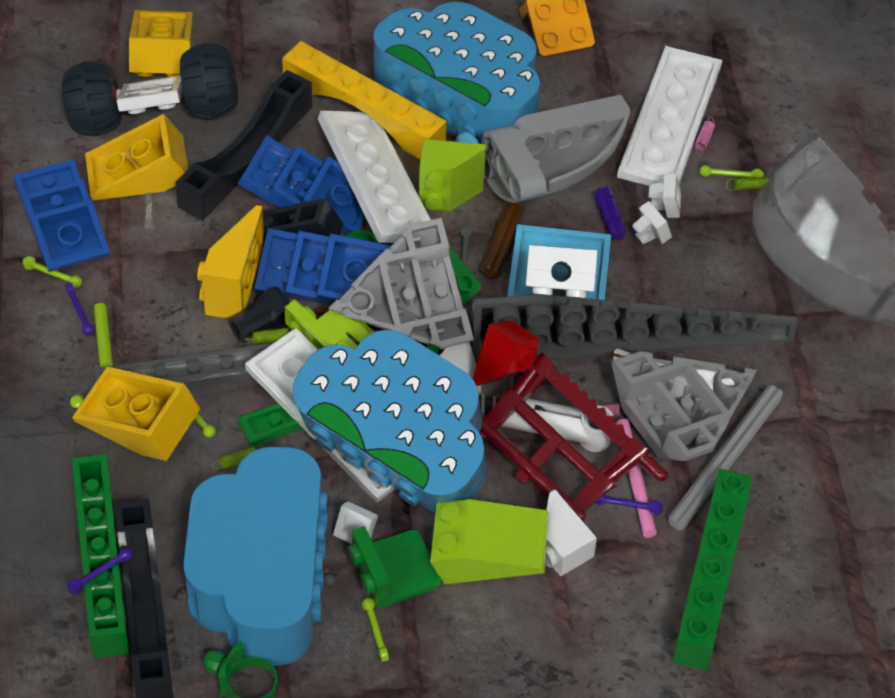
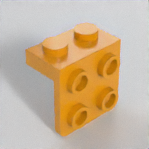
(558, 25)

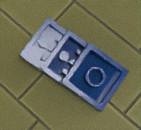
(299, 177)
(61, 215)
(313, 264)

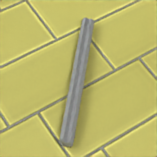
(725, 457)

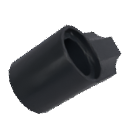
(261, 316)

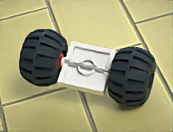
(96, 102)

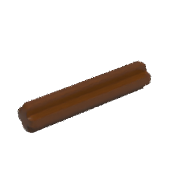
(502, 240)

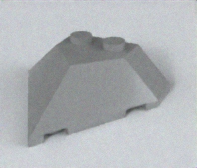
(411, 290)
(679, 402)

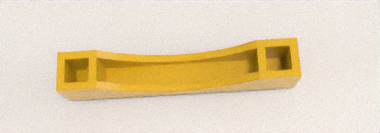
(397, 115)

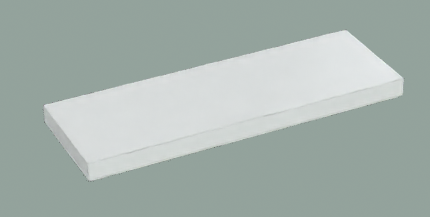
(670, 117)
(373, 173)
(275, 372)

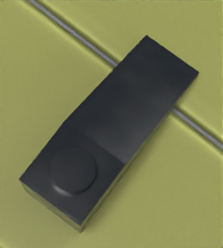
(309, 217)

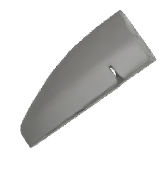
(553, 148)

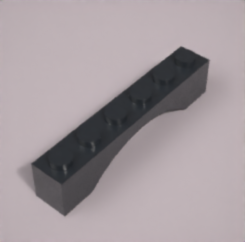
(211, 181)
(143, 601)

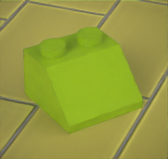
(450, 173)

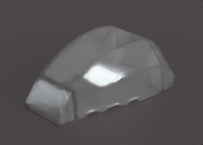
(827, 233)

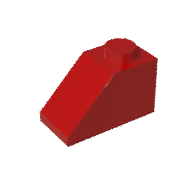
(505, 352)

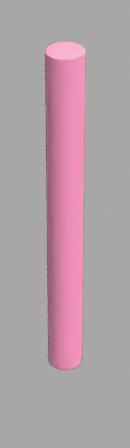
(639, 491)

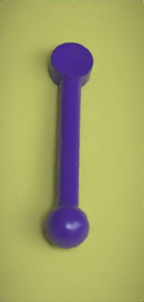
(87, 329)
(654, 507)
(75, 585)

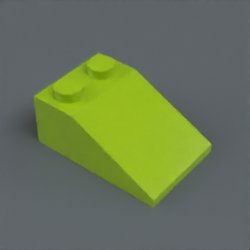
(488, 541)

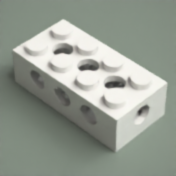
(579, 263)

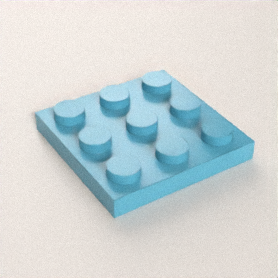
(561, 238)

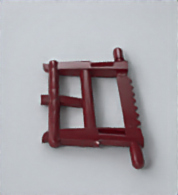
(600, 481)

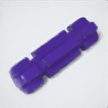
(610, 213)

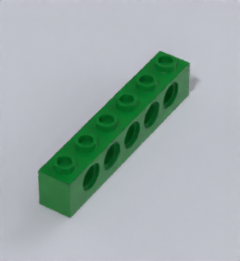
(98, 546)
(712, 570)

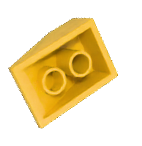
(159, 41)
(138, 161)
(232, 267)
(138, 411)

